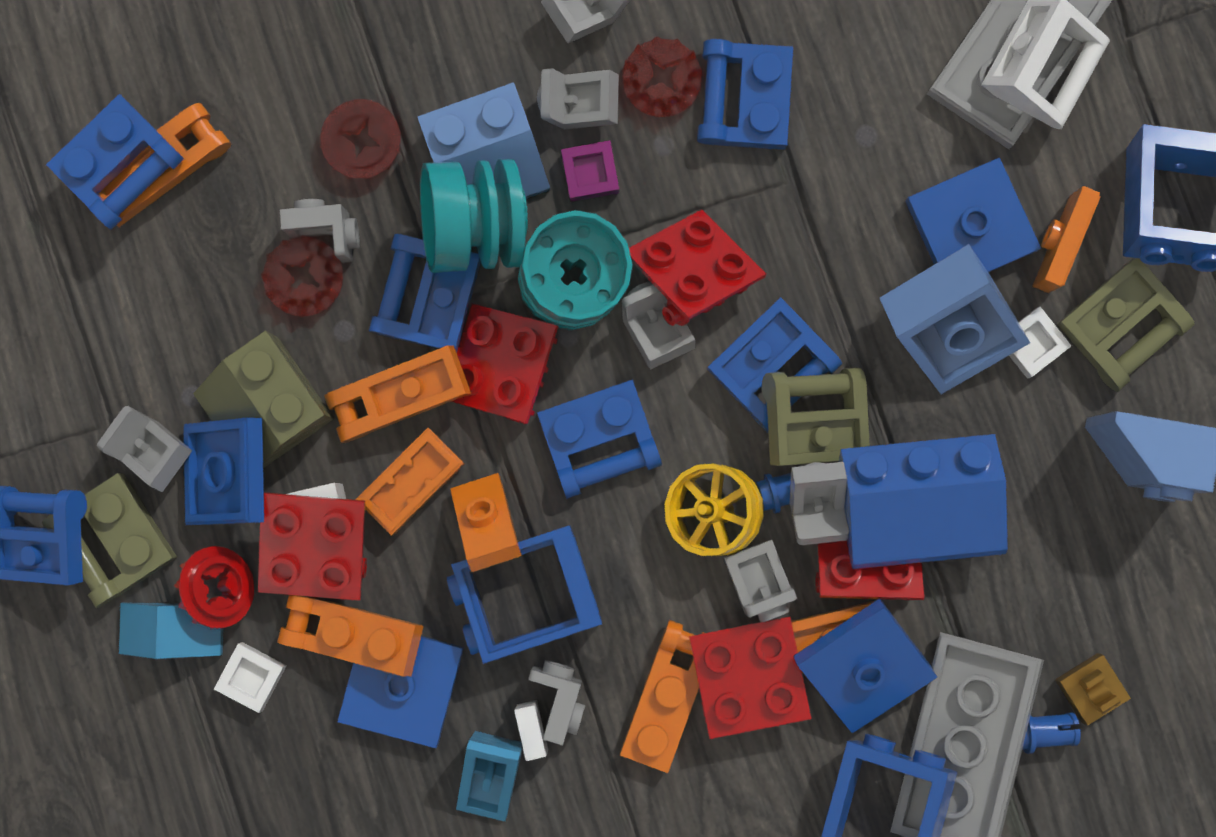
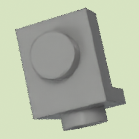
(582, 17)
(578, 98)
(315, 218)
(651, 333)
(144, 447)
(819, 502)
(760, 581)
(565, 712)

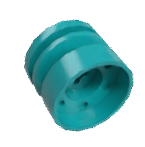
(478, 215)
(573, 241)

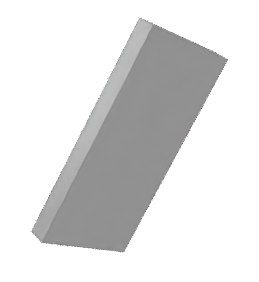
(961, 79)
(979, 723)

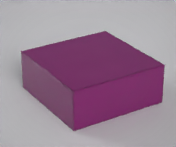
(590, 171)

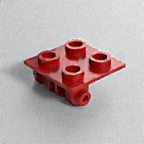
(694, 267)
(504, 361)
(312, 546)
(839, 580)
(749, 678)

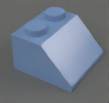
(486, 129)
(953, 320)
(1157, 454)

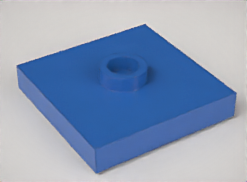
(976, 211)
(224, 472)
(865, 666)
(405, 706)

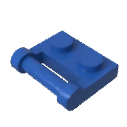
(762, 95)
(104, 151)
(440, 301)
(765, 350)
(593, 422)
(42, 553)

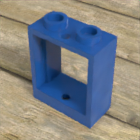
(1175, 152)
(478, 632)
(881, 752)

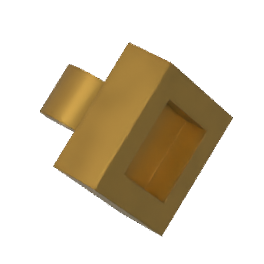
(1092, 689)

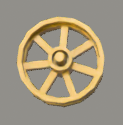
(713, 510)

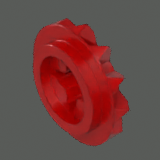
(235, 584)

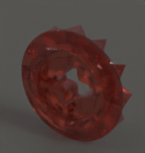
(660, 99)
(350, 119)
(305, 299)

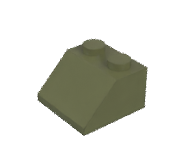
(268, 385)

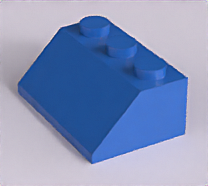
(925, 501)

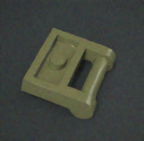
(1114, 311)
(815, 434)
(127, 536)

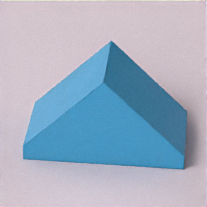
(165, 632)
(489, 775)

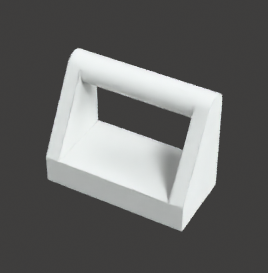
(1029, 49)

